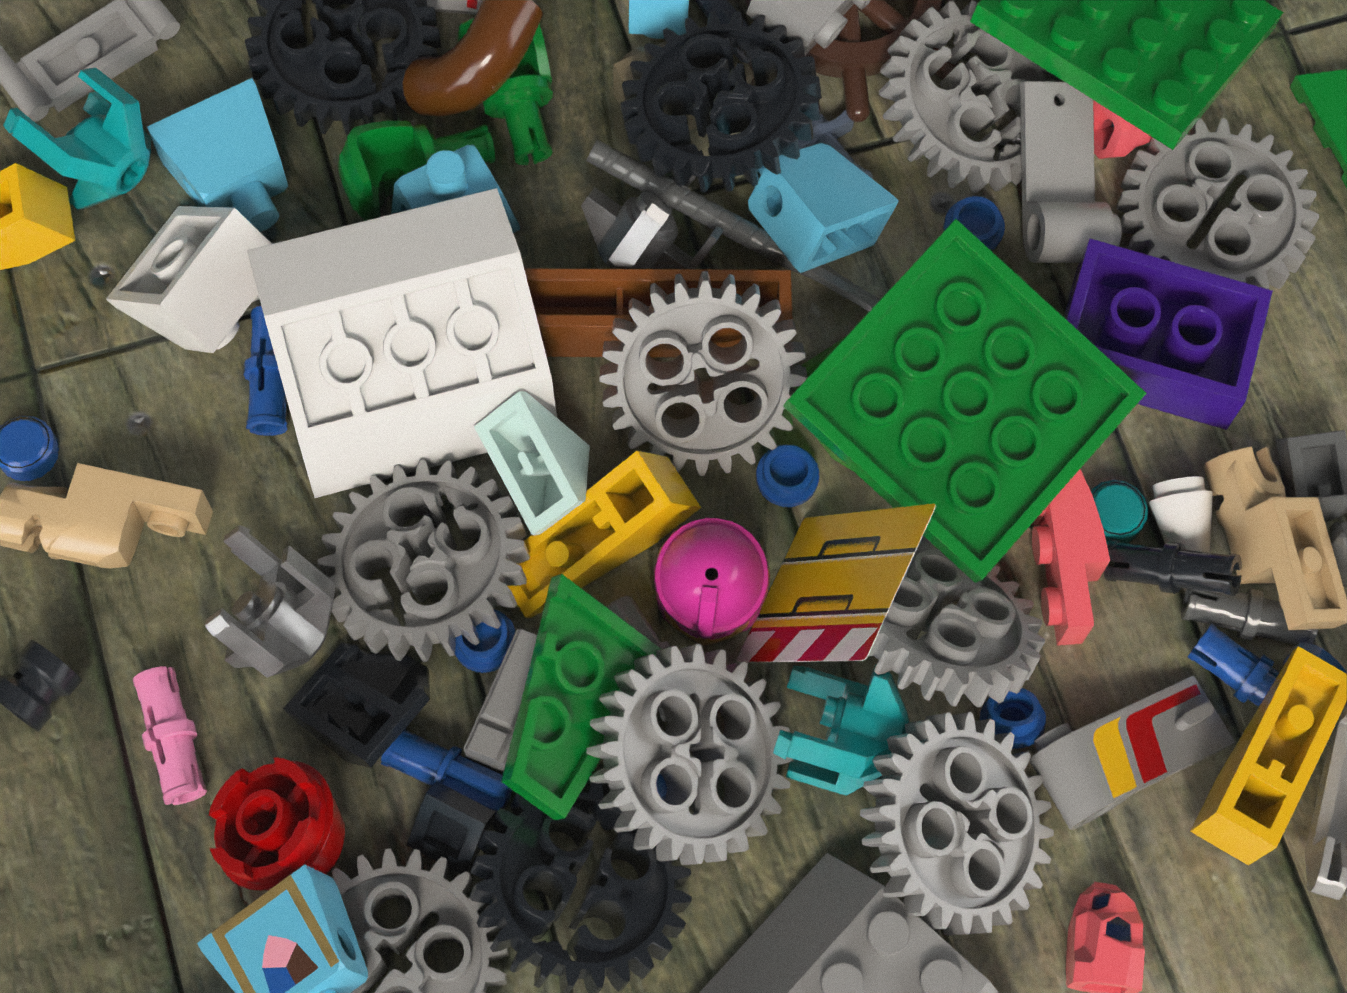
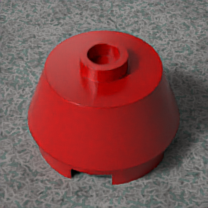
(275, 824)

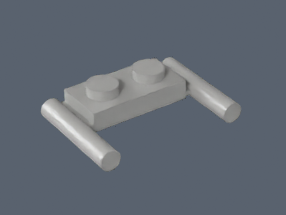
(107, 40)

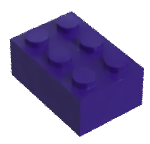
(1171, 329)

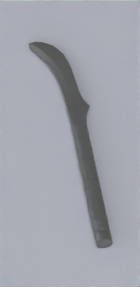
(714, 215)

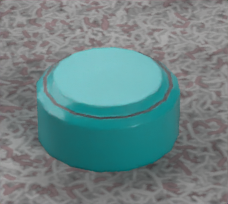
(1120, 510)

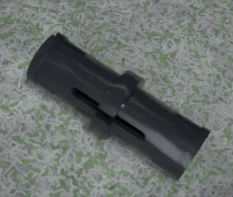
(1173, 567)

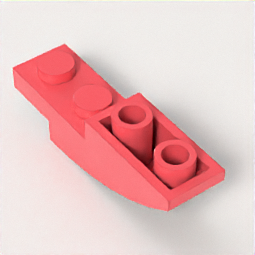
(1074, 553)

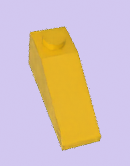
(32, 216)
(617, 521)
(1273, 759)

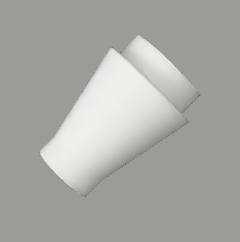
(1184, 512)

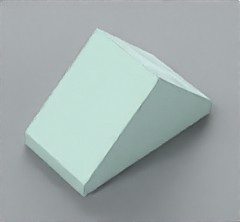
(537, 460)

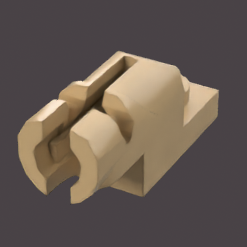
(98, 515)
(1278, 538)

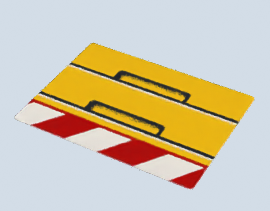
(836, 586)

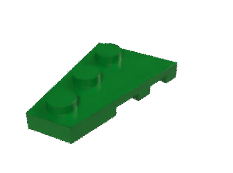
(571, 666)

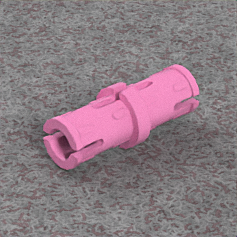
(169, 735)

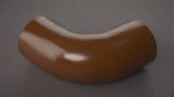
(478, 61)

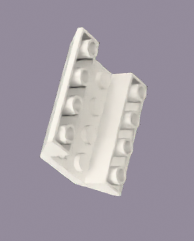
(400, 337)

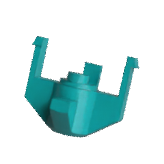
(103, 151)
(858, 730)

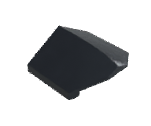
(361, 701)

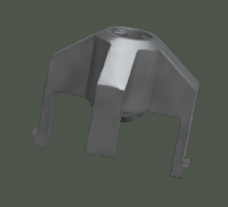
(640, 232)
(282, 620)

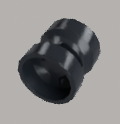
(35, 684)

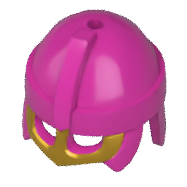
(711, 608)

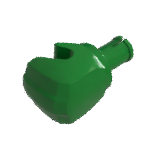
(521, 99)
(386, 150)

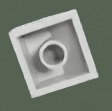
(193, 278)

